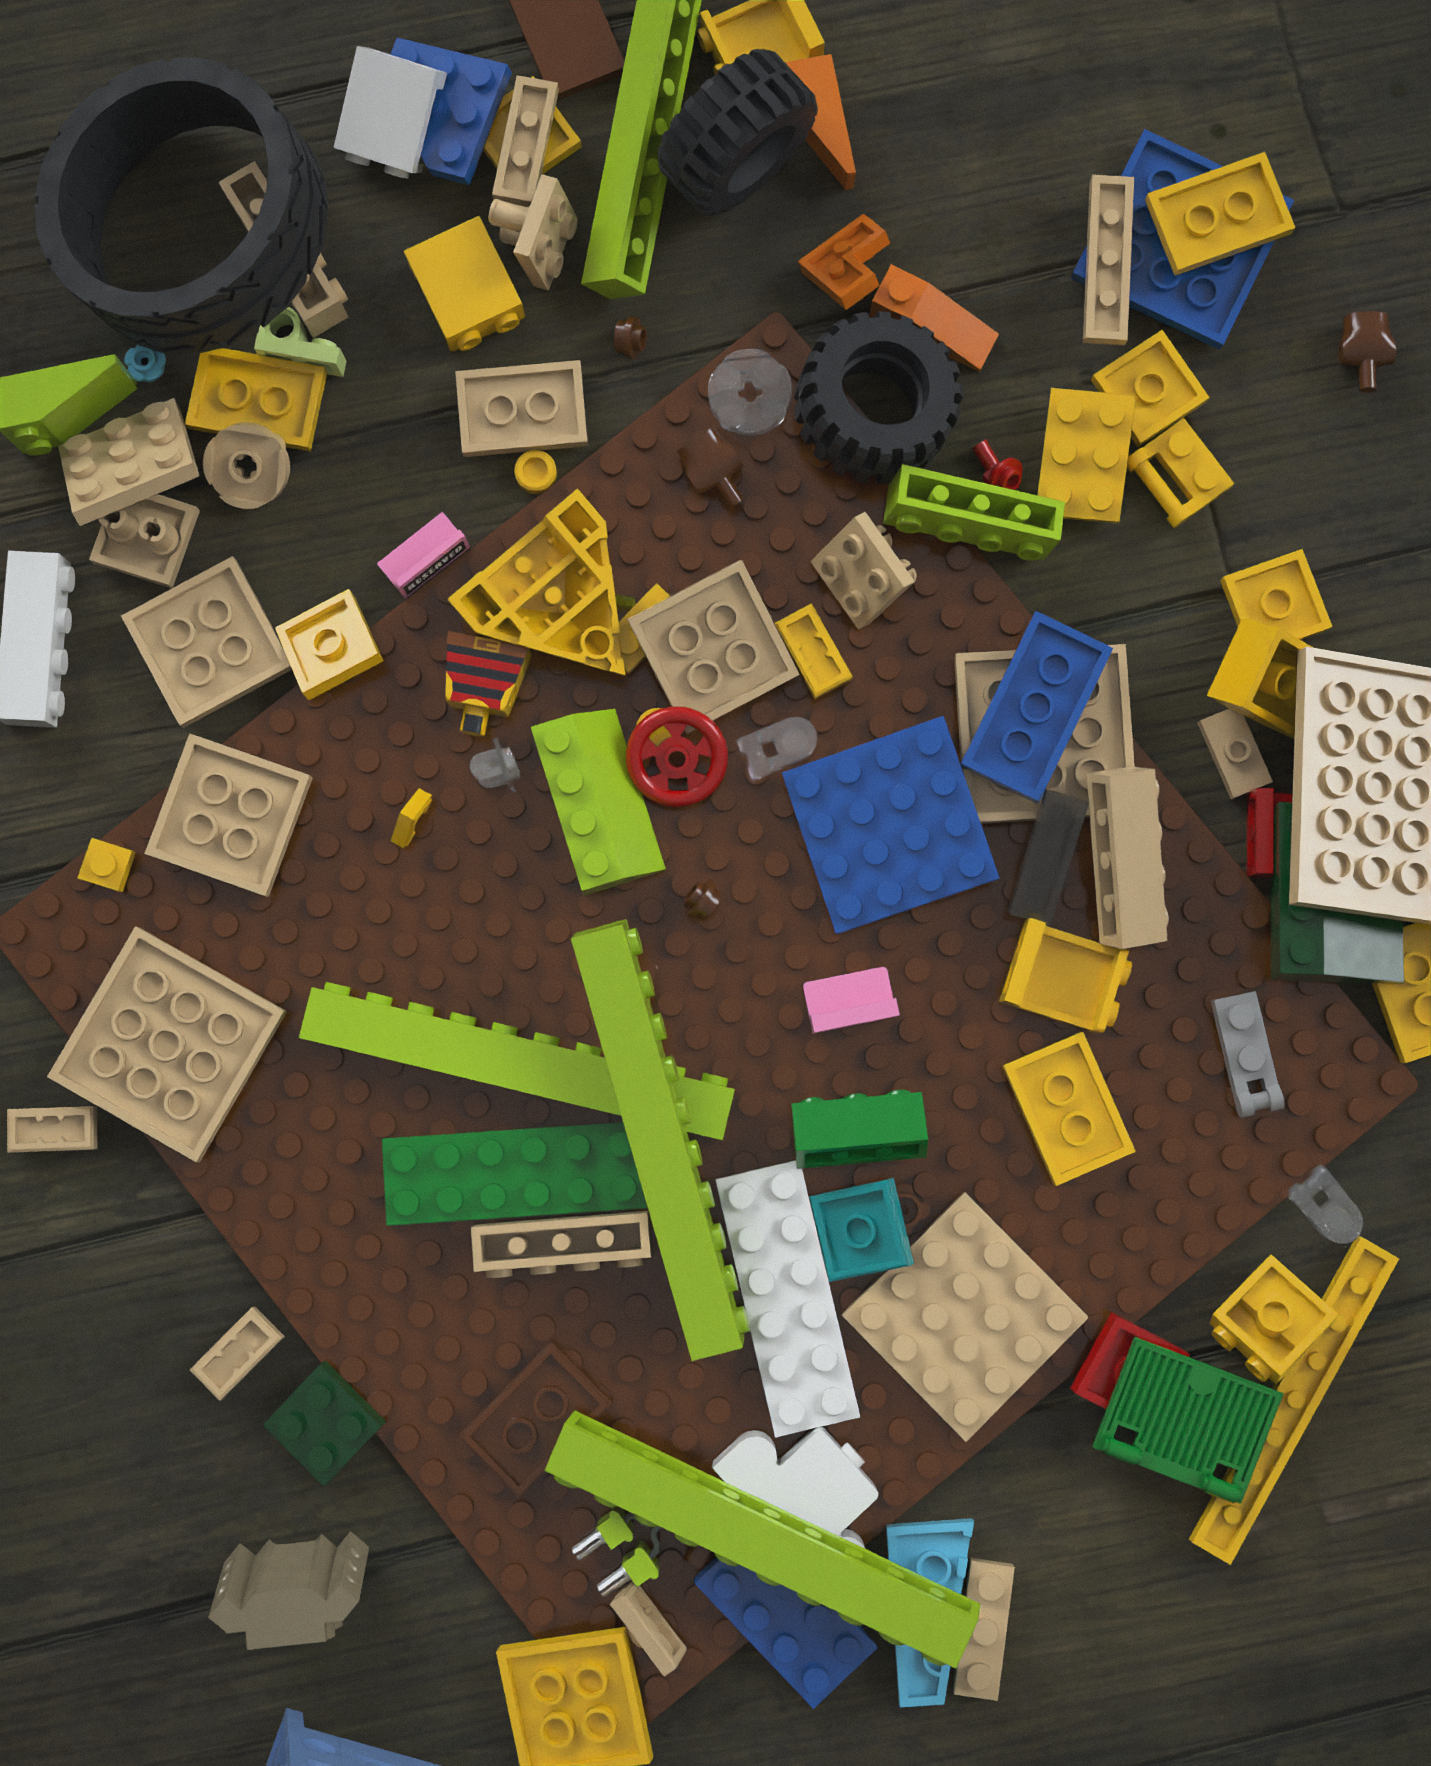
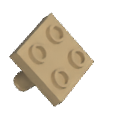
(537, 230)
(146, 539)
(863, 570)

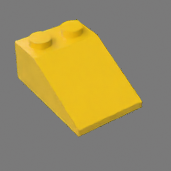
(1260, 675)

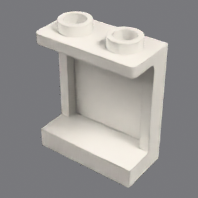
(387, 111)

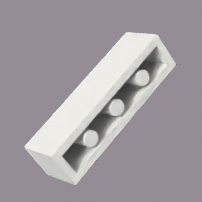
(33, 638)

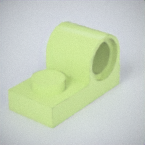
(296, 345)

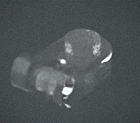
(793, 739)
(1336, 1219)

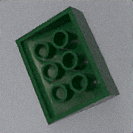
(1321, 942)

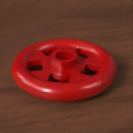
(675, 721)

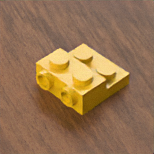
(1271, 1320)

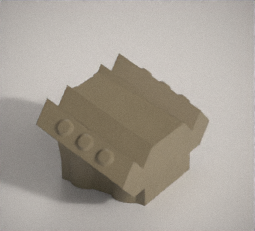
(289, 1591)

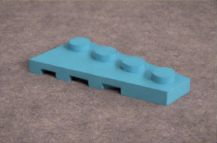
(940, 1554)

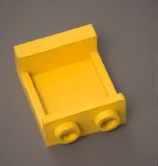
(760, 24)
(465, 284)
(1065, 977)

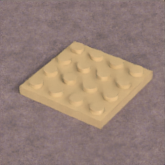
(1097, 743)
(167, 1044)
(965, 1316)

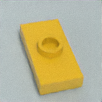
(813, 651)

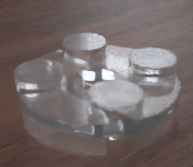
(730, 378)

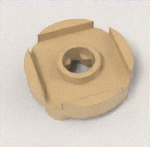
(228, 479)

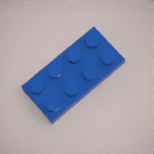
(1036, 707)
(800, 1640)

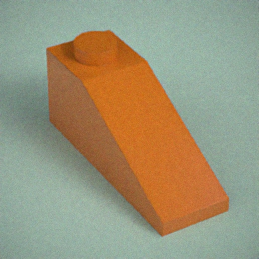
(829, 131)
(959, 330)

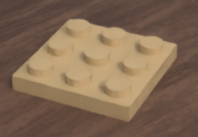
(127, 461)
(207, 642)
(714, 644)
(228, 815)

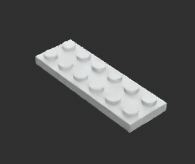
(787, 1298)

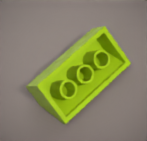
(597, 800)

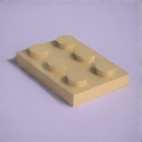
(521, 408)

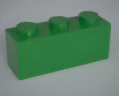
(859, 1129)

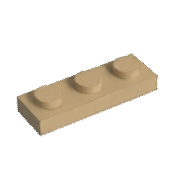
(525, 140)
(982, 1661)

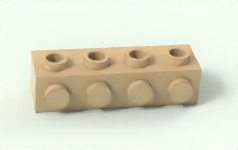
(319, 300)
(1127, 857)
(561, 1241)

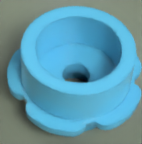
(148, 372)

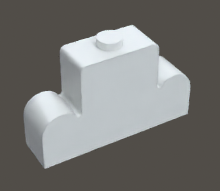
(810, 1480)

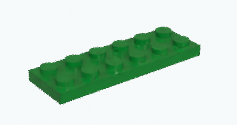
(509, 1174)

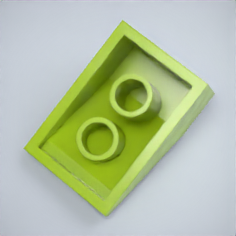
(60, 401)

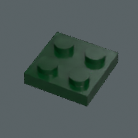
(324, 1423)

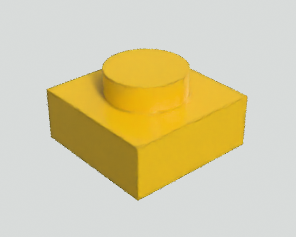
(106, 865)

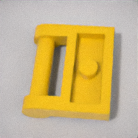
(1187, 464)

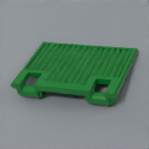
(1188, 1419)

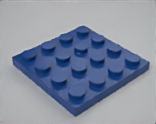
(1196, 301)
(890, 825)

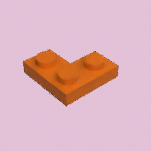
(838, 262)

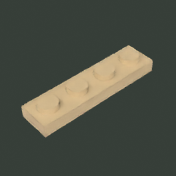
(1108, 260)

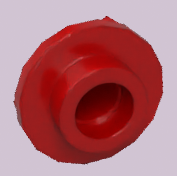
(1002, 474)

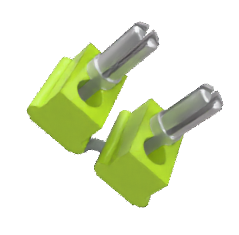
(637, 1564)

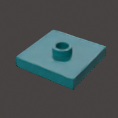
(861, 1230)

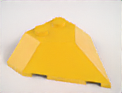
(551, 590)

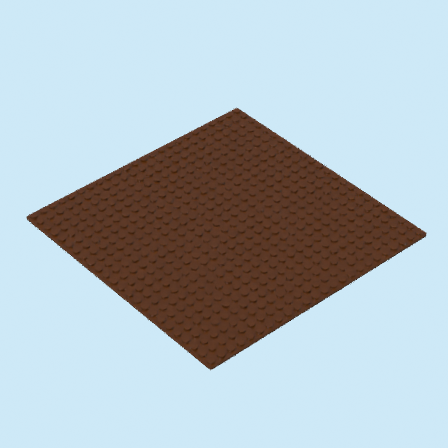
(484, 928)

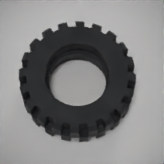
(737, 131)
(895, 351)

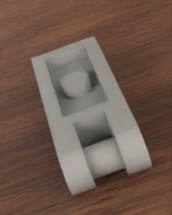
(1247, 1053)

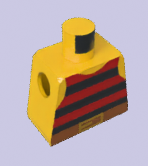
(483, 678)

